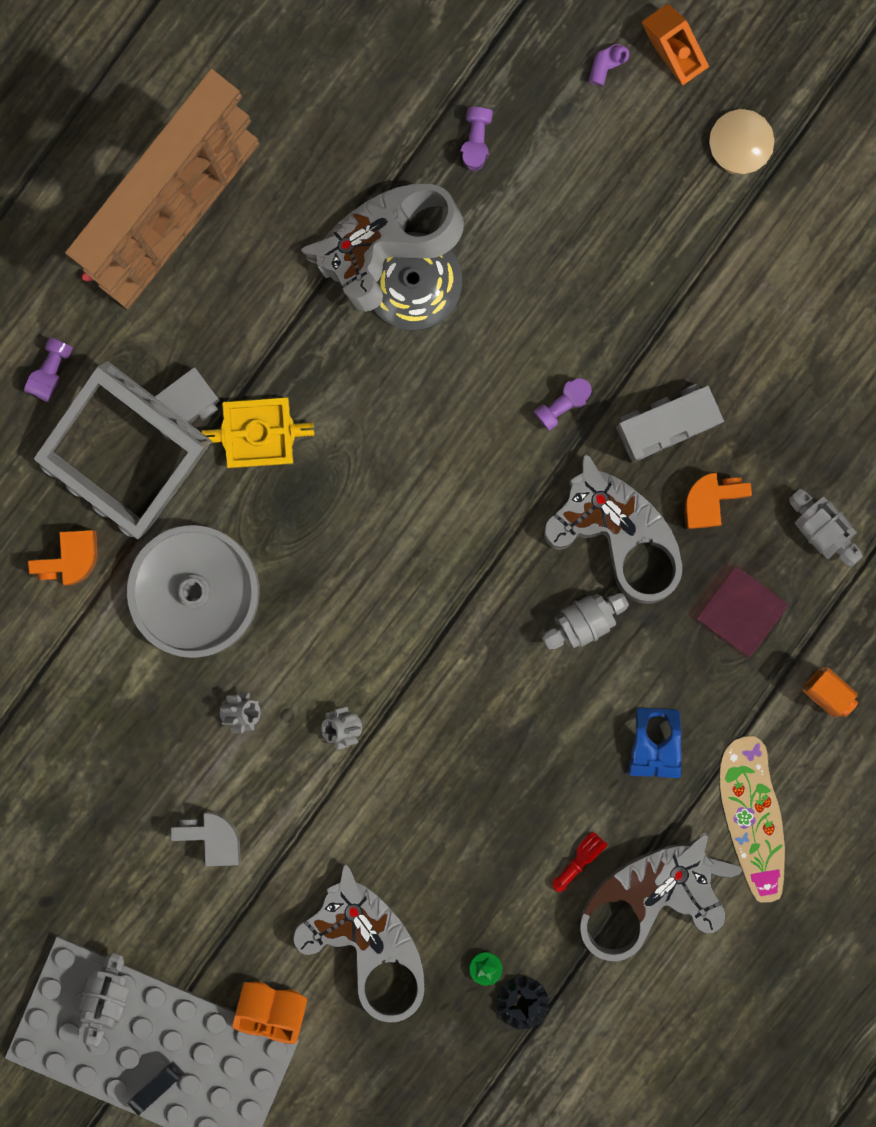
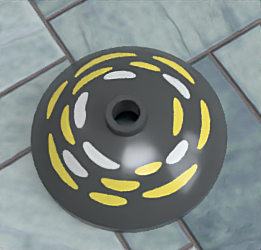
(423, 303)

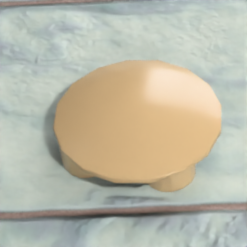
(741, 141)

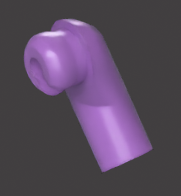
(606, 60)

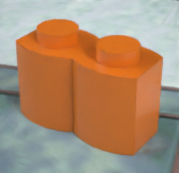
(831, 692)
(270, 1012)

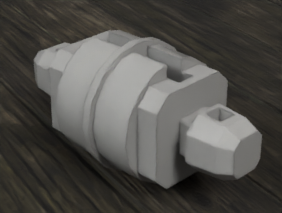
(825, 527)
(585, 621)
(93, 997)

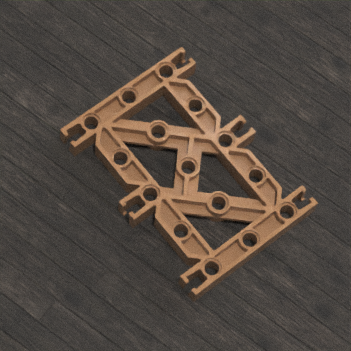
(166, 191)

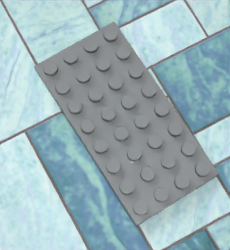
(226, 1074)

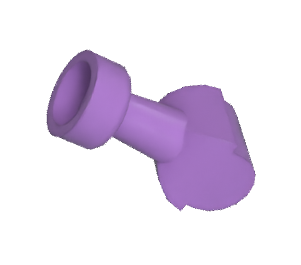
(475, 151)
(45, 381)
(573, 396)

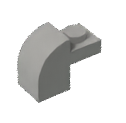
(220, 838)

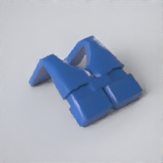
(653, 758)

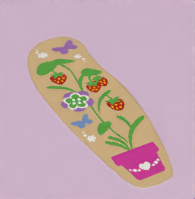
(753, 816)

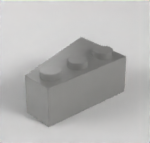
(669, 422)

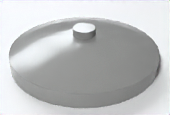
(193, 591)

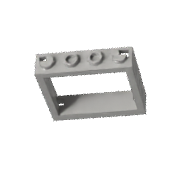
(155, 413)

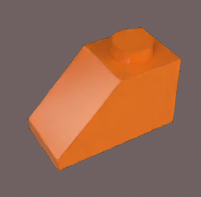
(675, 43)

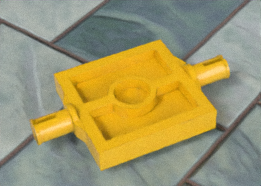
(258, 432)

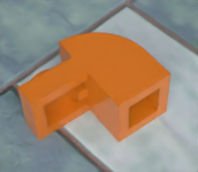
(703, 498)
(77, 558)

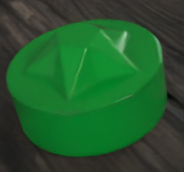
(485, 968)

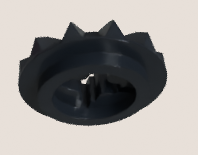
(530, 989)

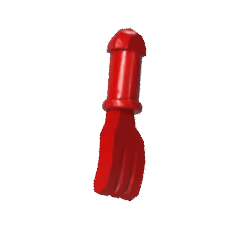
(586, 853)

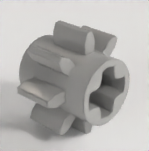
(240, 712)
(341, 728)

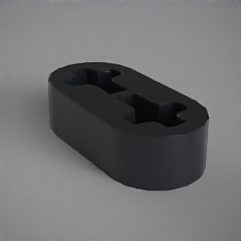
(155, 1088)

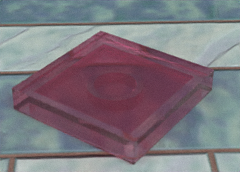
(742, 611)

